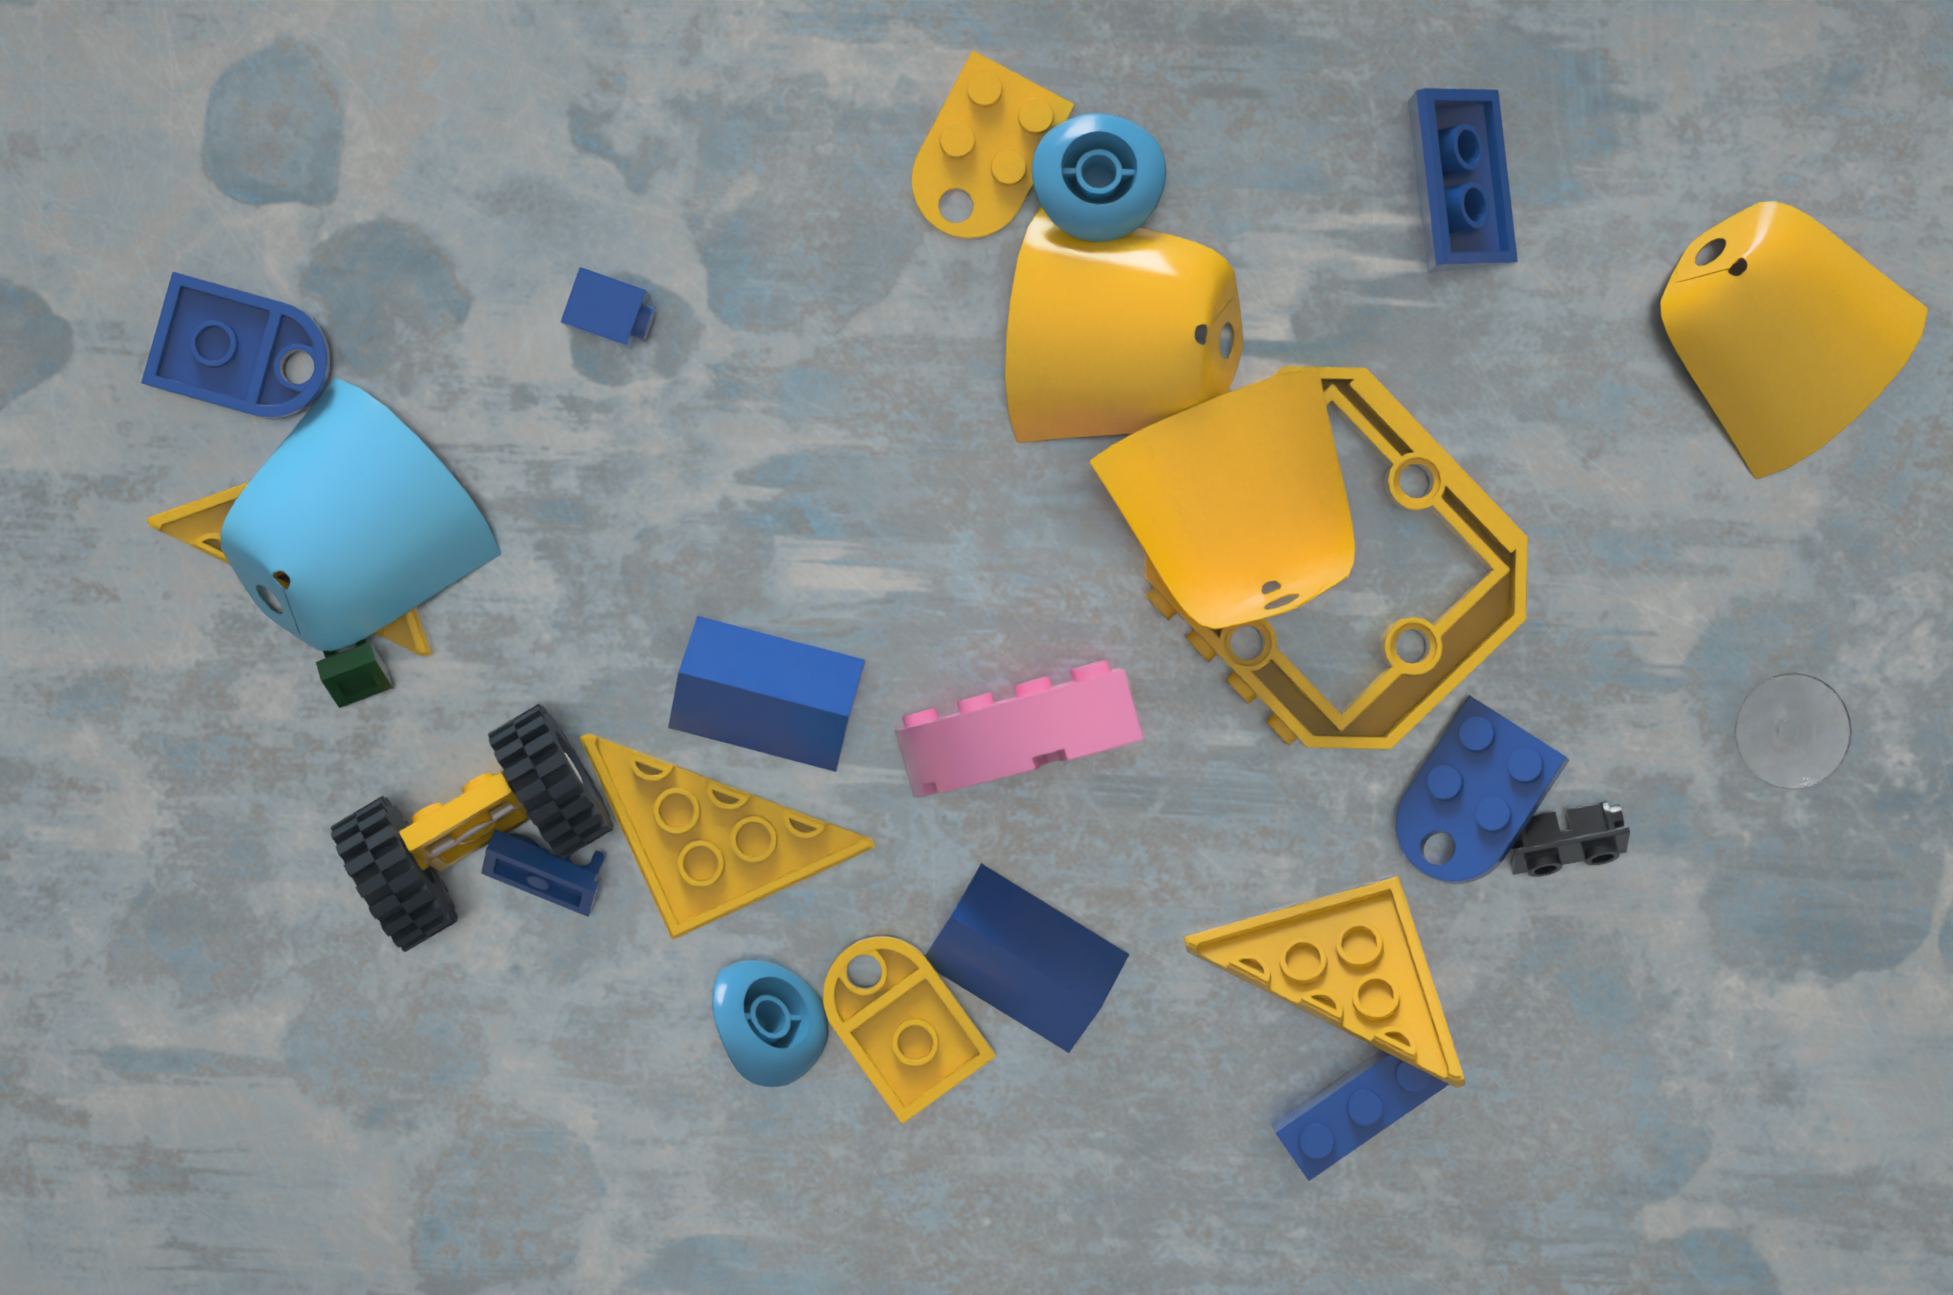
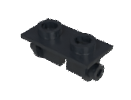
(1590, 839)

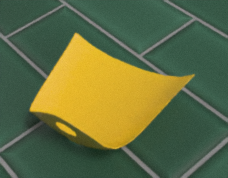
(1109, 331)
(1793, 339)
(1238, 499)

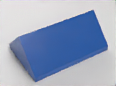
(1462, 178)
(765, 693)
(1026, 958)

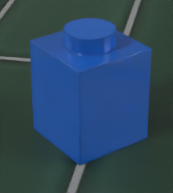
(608, 309)

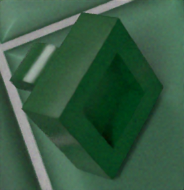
(354, 673)

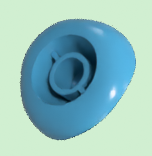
(1098, 176)
(768, 1021)

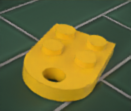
(984, 147)
(905, 1027)

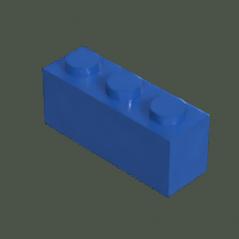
(1353, 1111)

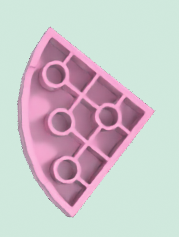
(1020, 732)

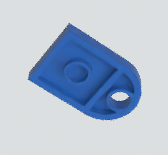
(233, 349)
(1478, 790)

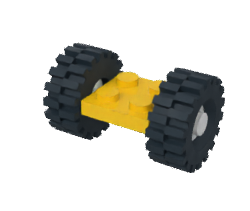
(399, 861)

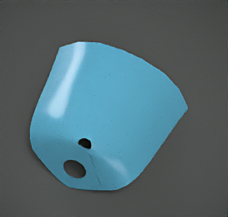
(354, 521)

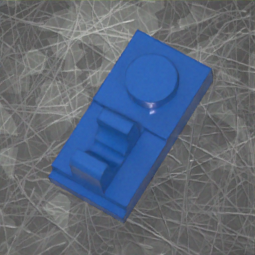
(528, 867)

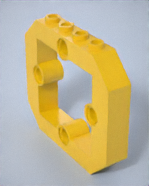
(1453, 642)

